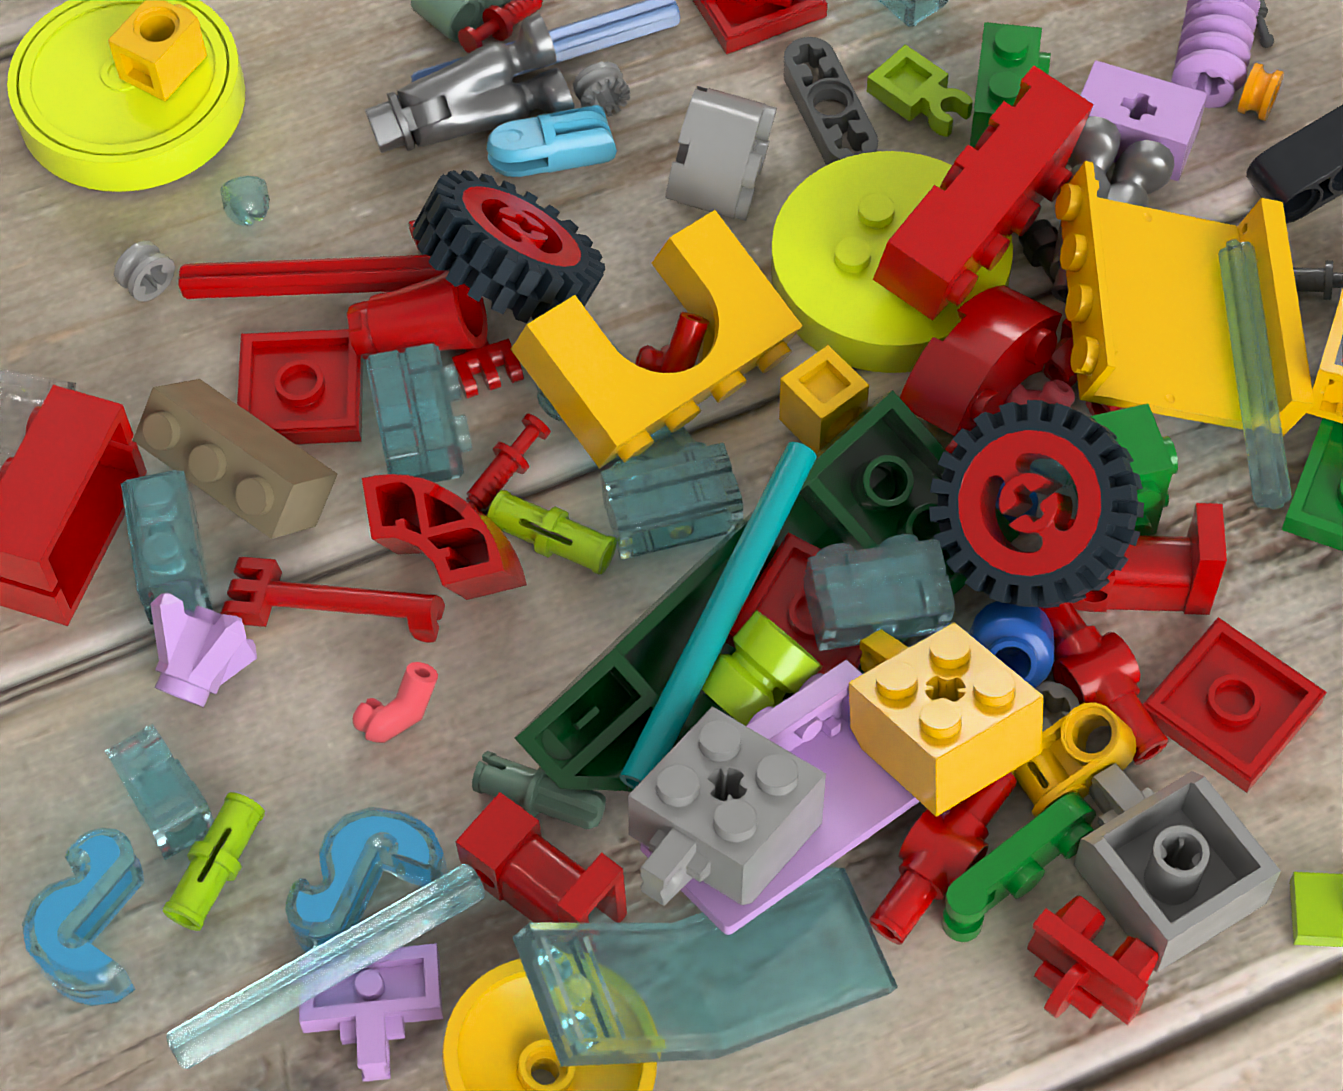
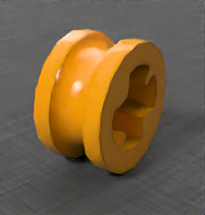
(1260, 91)

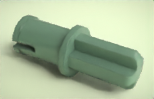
(537, 791)

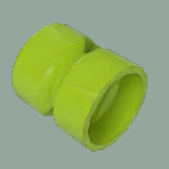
(759, 670)

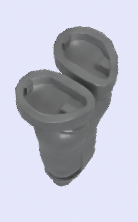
(474, 93)
(1138, 172)

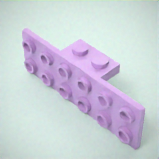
(856, 797)

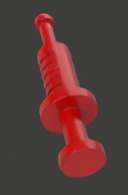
(497, 23)
(507, 462)

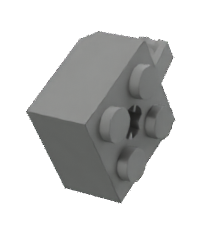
(723, 811)
(1151, 833)

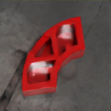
(982, 359)
(460, 540)

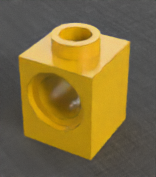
(158, 47)
(821, 398)

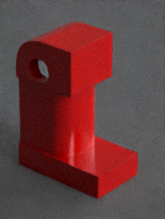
(1168, 570)
(533, 874)

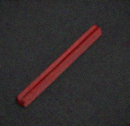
(303, 276)

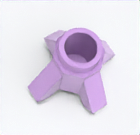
(197, 649)

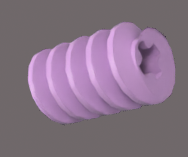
(1216, 47)

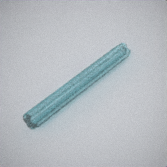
(1254, 375)
(324, 966)

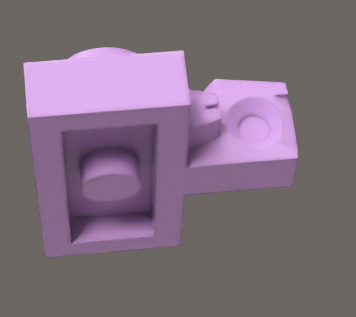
(377, 1004)

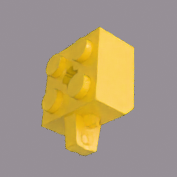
(943, 715)

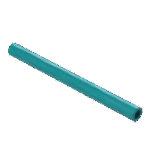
(720, 613)

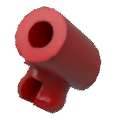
(681, 351)

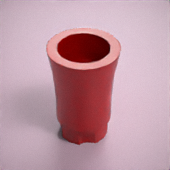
(418, 316)

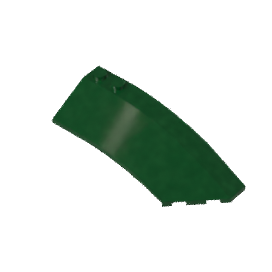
(858, 493)

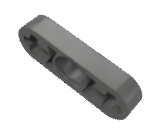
(832, 85)

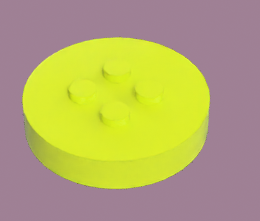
(104, 130)
(831, 246)

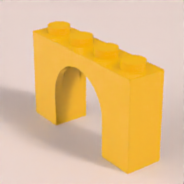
(620, 405)

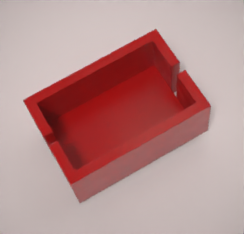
(63, 501)

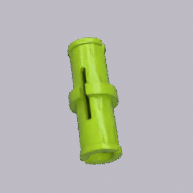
(587, 545)
(195, 898)

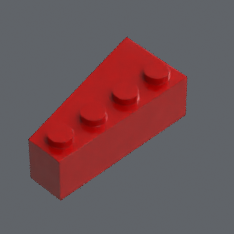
(985, 197)

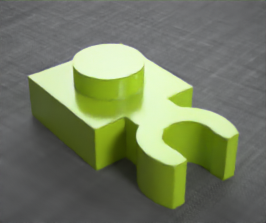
(916, 85)

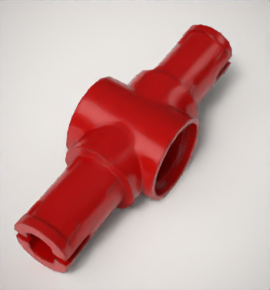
(1104, 673)
(936, 855)

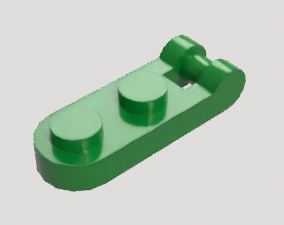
(1015, 865)

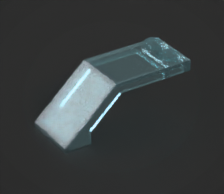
(702, 993)

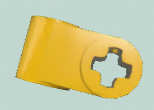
(1065, 757)

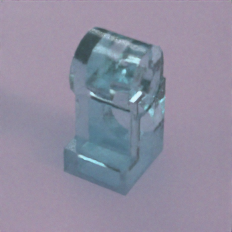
(160, 790)

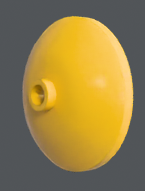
(501, 1039)

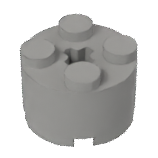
(720, 152)

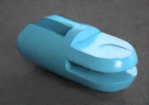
(551, 142)

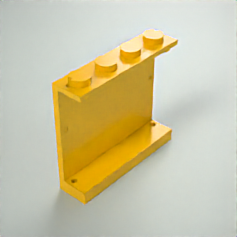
(1155, 311)

